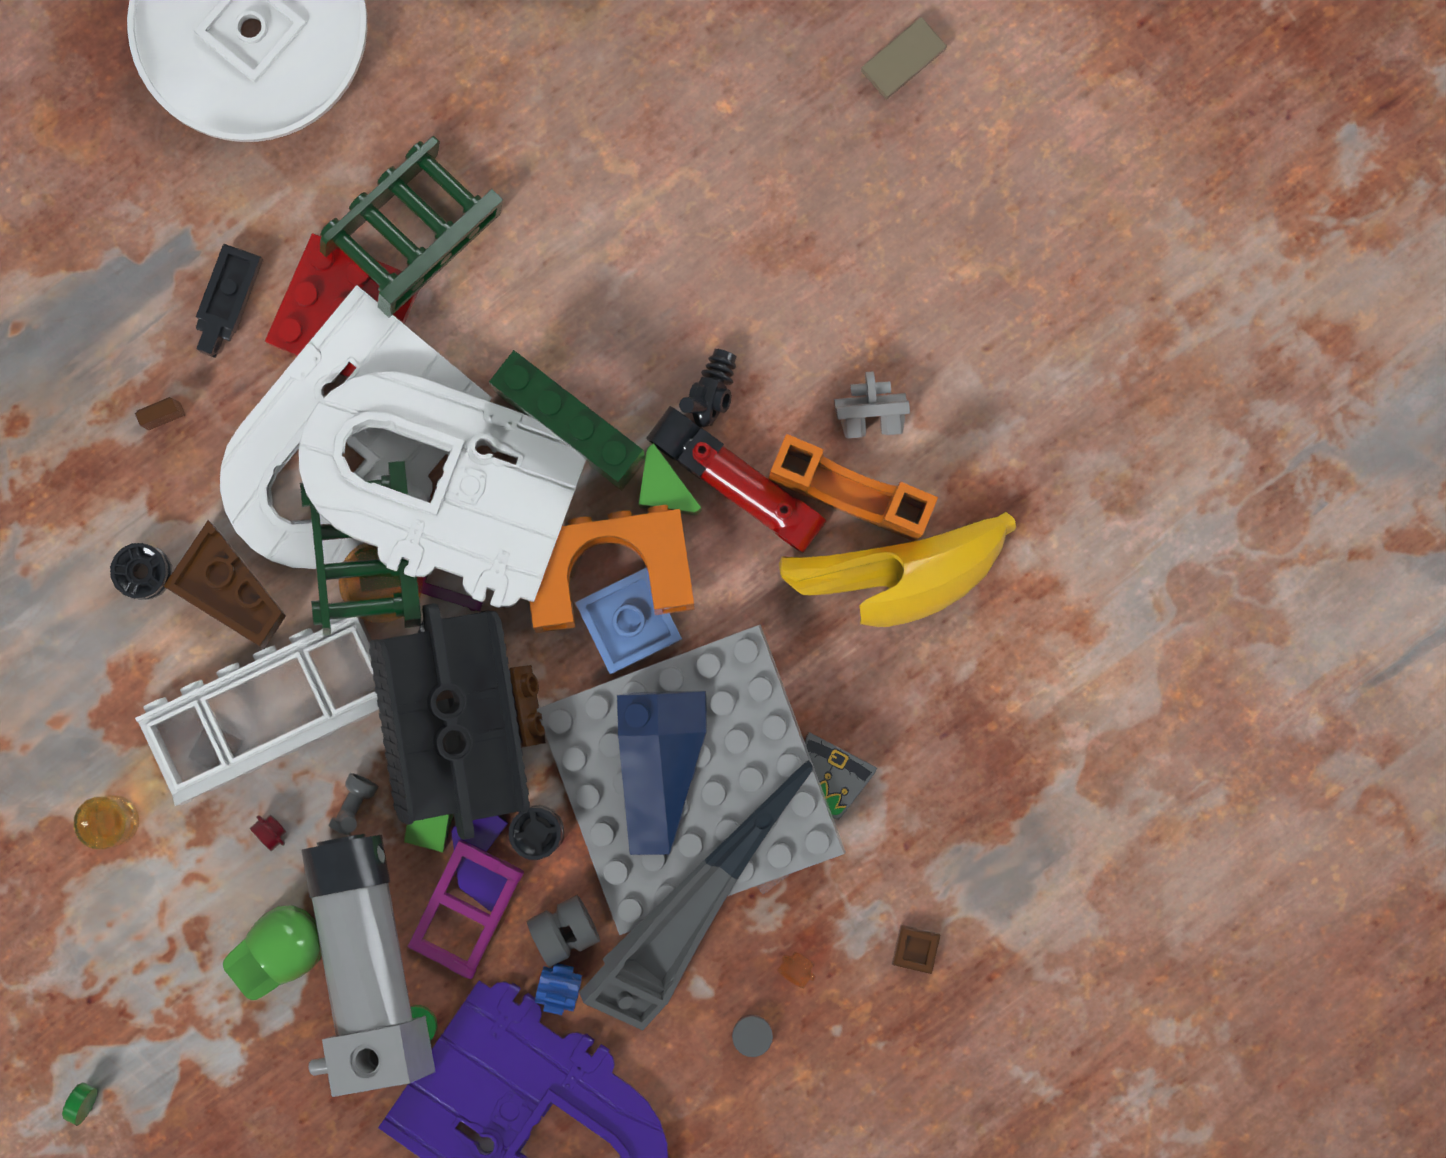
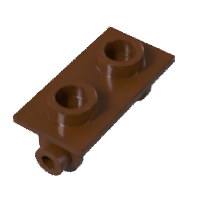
(525, 693)

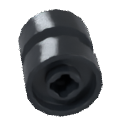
(536, 832)

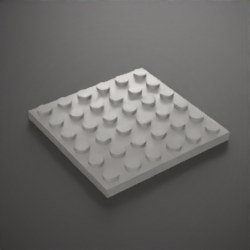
(744, 759)

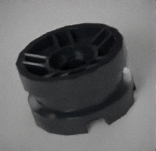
(128, 561)

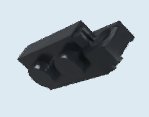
(226, 297)

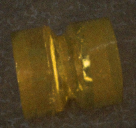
(106, 821)

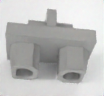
(889, 407)

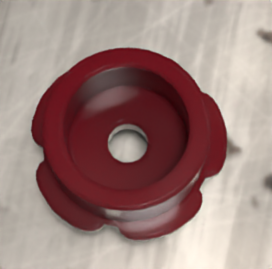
(269, 832)

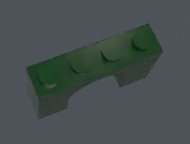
(568, 418)

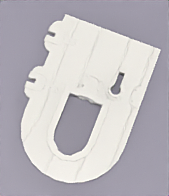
(274, 428)
(486, 516)

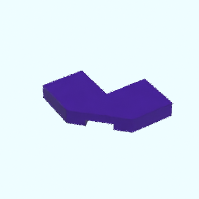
(473, 878)

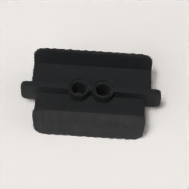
(487, 768)

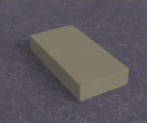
(903, 58)

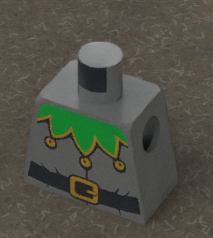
(839, 773)

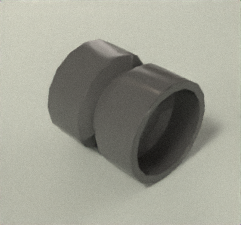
(550, 937)

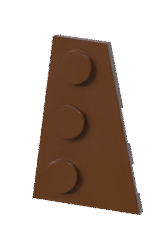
(225, 588)

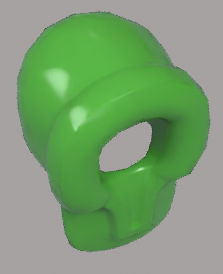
(275, 951)

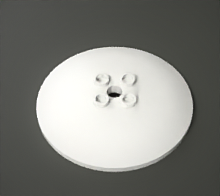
(243, 85)

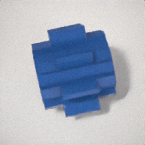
(558, 989)

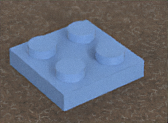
(625, 622)

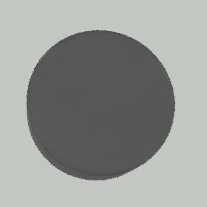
(752, 1035)

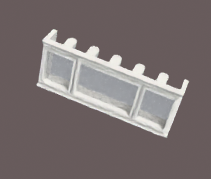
(261, 709)

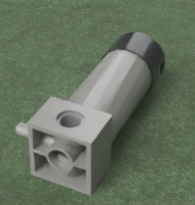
(364, 970)

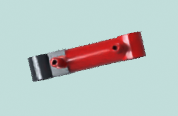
(736, 479)

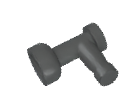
(359, 789)

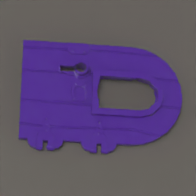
(505, 1072)

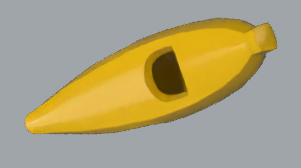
(920, 574)

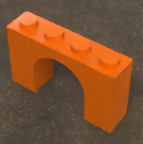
(891, 507)
(653, 536)

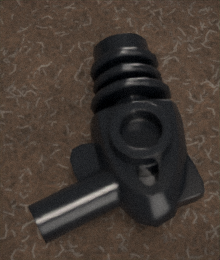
(710, 394)

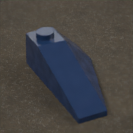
(658, 757)

